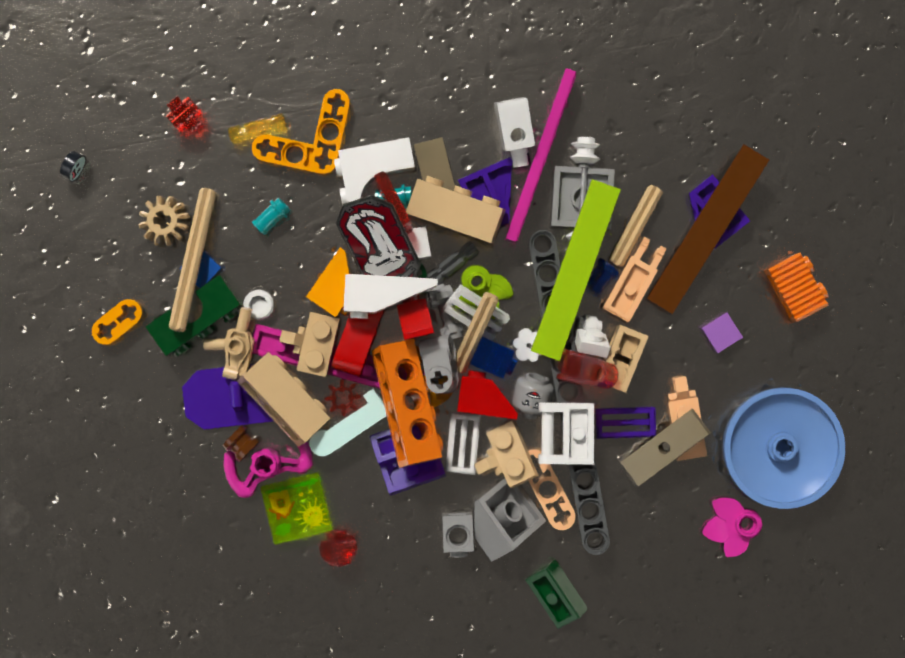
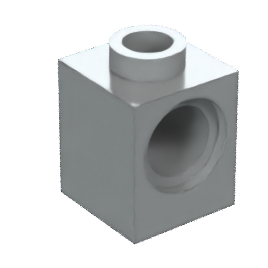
(458, 520)

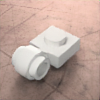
(589, 337)

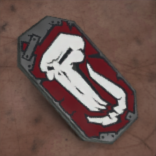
(377, 238)

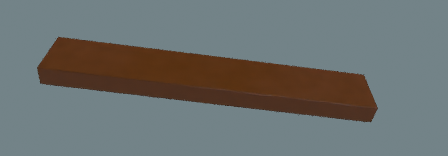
(708, 228)

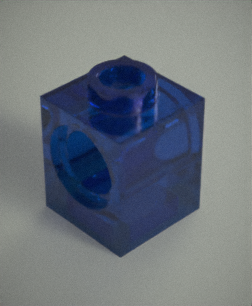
(494, 358)

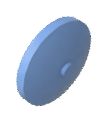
(784, 448)

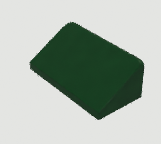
(556, 594)

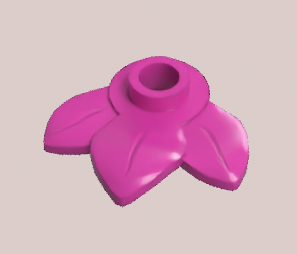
(727, 526)

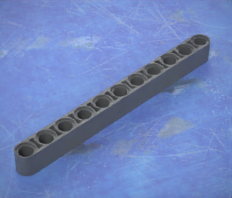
(593, 492)

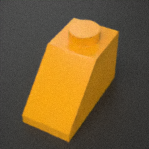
(330, 286)

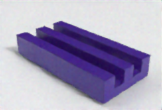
(625, 422)

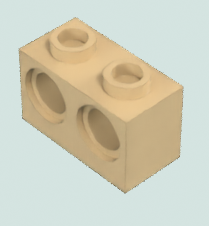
(624, 354)

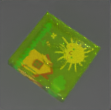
(296, 508)

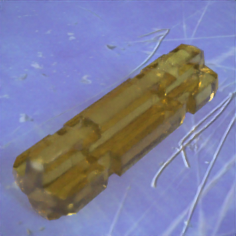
(256, 128)

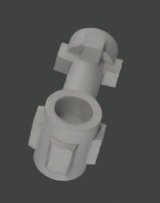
(437, 298)

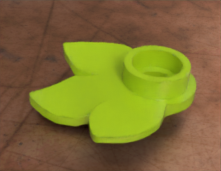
(490, 283)

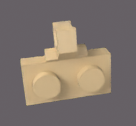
(314, 343)
(508, 456)

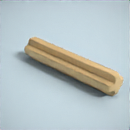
(635, 226)
(475, 331)

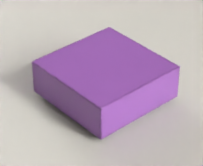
(721, 332)

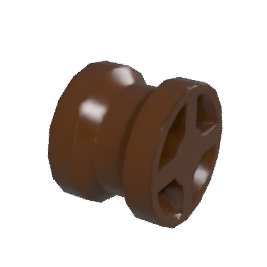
(240, 443)

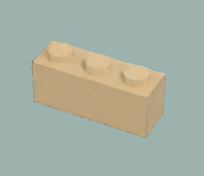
(456, 209)
(284, 398)

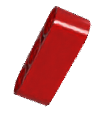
(356, 343)

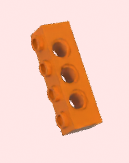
(400, 418)

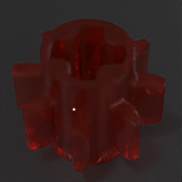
(184, 114)
(334, 397)
(338, 548)

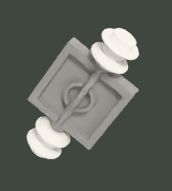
(572, 184)

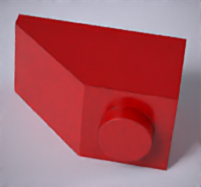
(415, 318)
(483, 397)

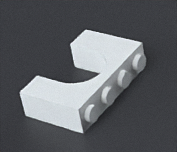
(358, 170)

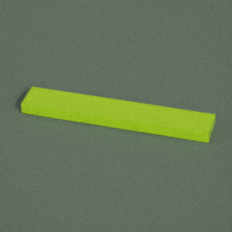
(575, 270)

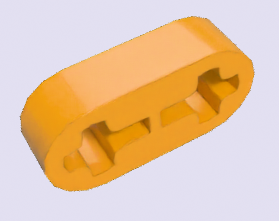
(113, 316)

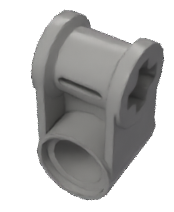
(438, 361)

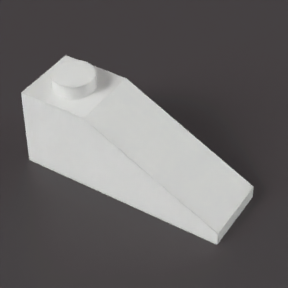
(375, 293)

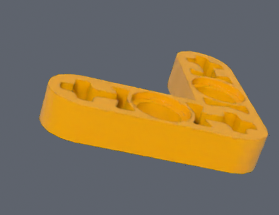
(310, 151)

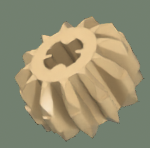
(158, 230)

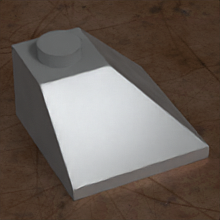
(504, 519)

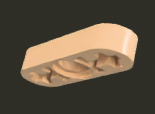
(565, 505)

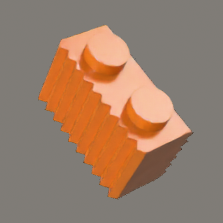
(797, 287)

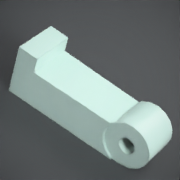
(327, 441)

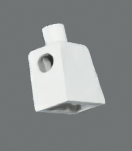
(513, 115)

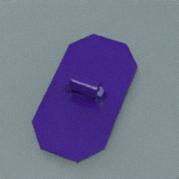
(219, 401)

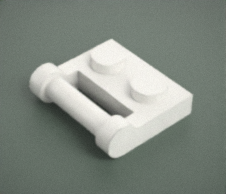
(577, 433)

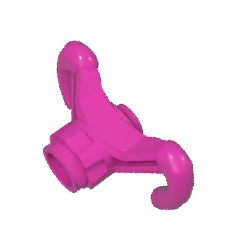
(265, 465)

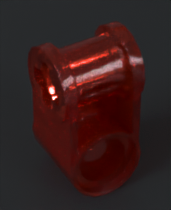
(582, 369)

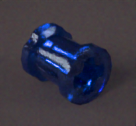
(601, 277)

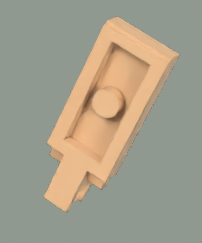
(680, 403)

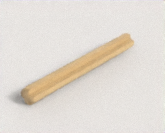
(192, 260)

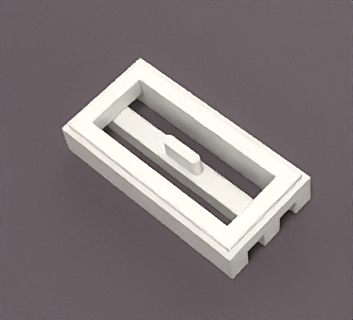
(496, 326)
(465, 417)

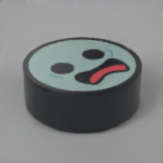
(72, 166)

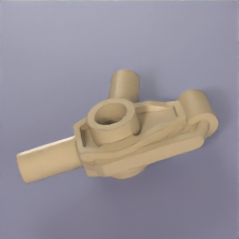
(237, 346)

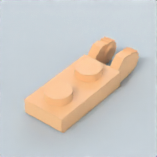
(633, 283)

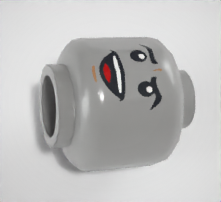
(530, 392)

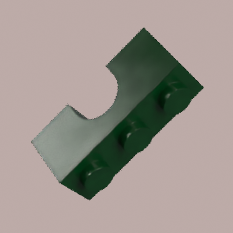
(218, 304)

